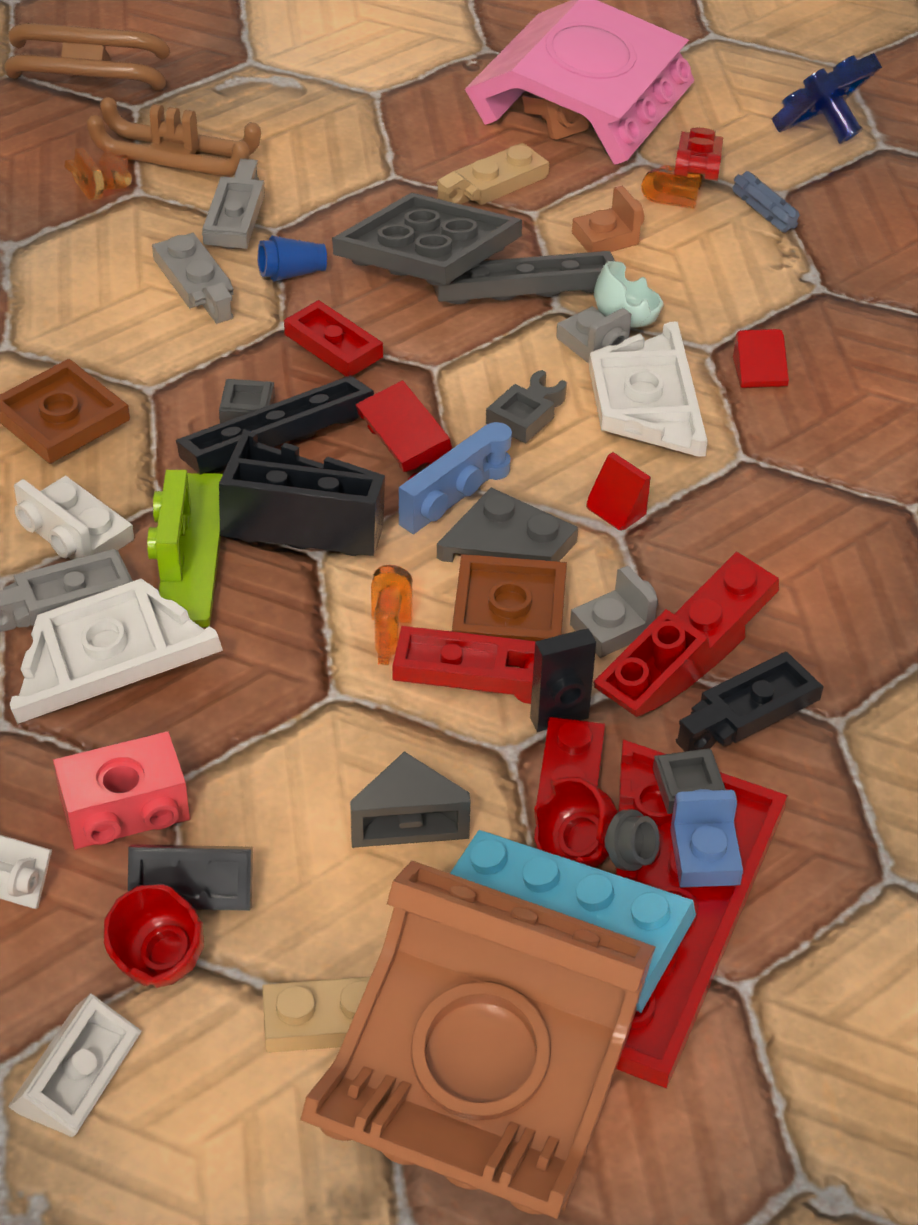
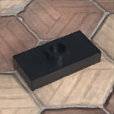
(562, 677)
(200, 874)

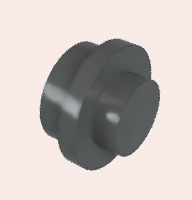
(632, 840)

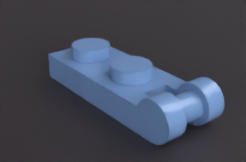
(455, 476)

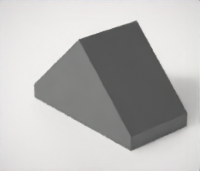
(409, 806)

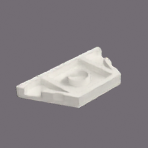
(649, 392)
(105, 646)

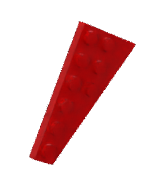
(672, 1009)

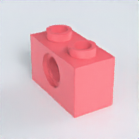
(121, 790)

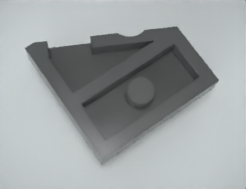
(508, 529)

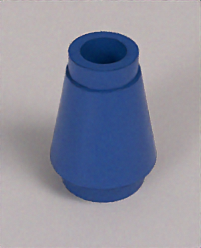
(289, 258)

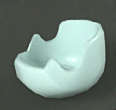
(616, 292)

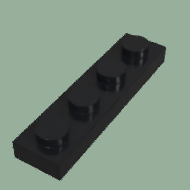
(278, 423)

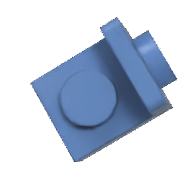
(706, 838)

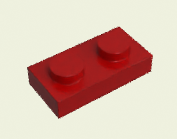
(333, 338)
(570, 750)

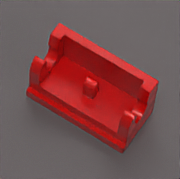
(404, 426)

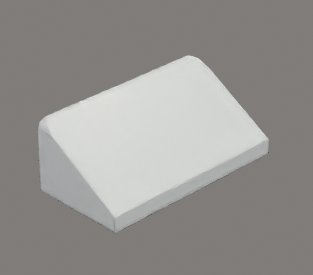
(76, 1067)

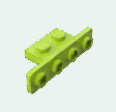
(187, 540)

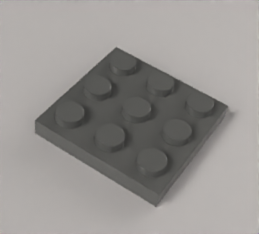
(427, 238)

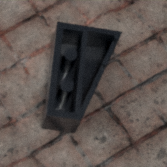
(299, 501)

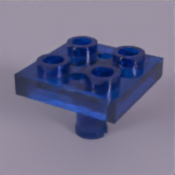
(827, 95)

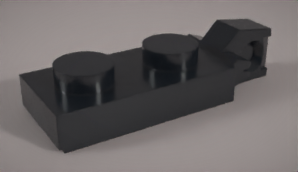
(748, 703)

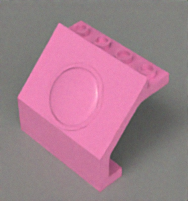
(594, 63)

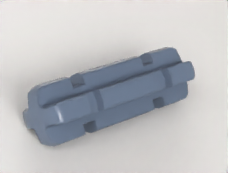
(766, 201)

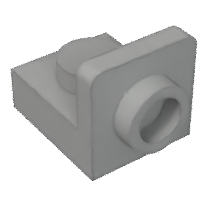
(593, 330)
(618, 615)

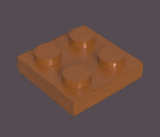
(61, 411)
(510, 597)

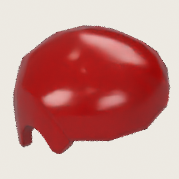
(574, 821)
(153, 935)

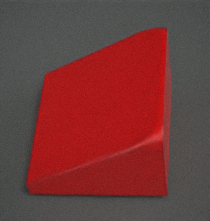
(760, 358)
(619, 493)

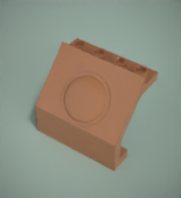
(484, 1040)

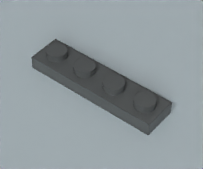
(524, 276)

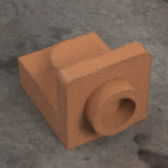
(560, 120)
(612, 227)

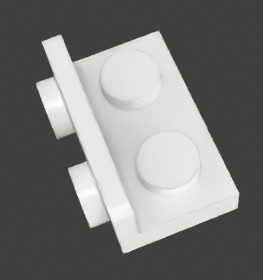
(70, 519)

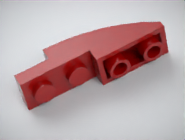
(692, 641)

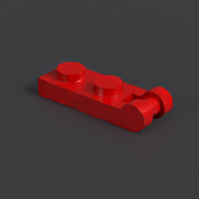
(699, 153)
(465, 661)

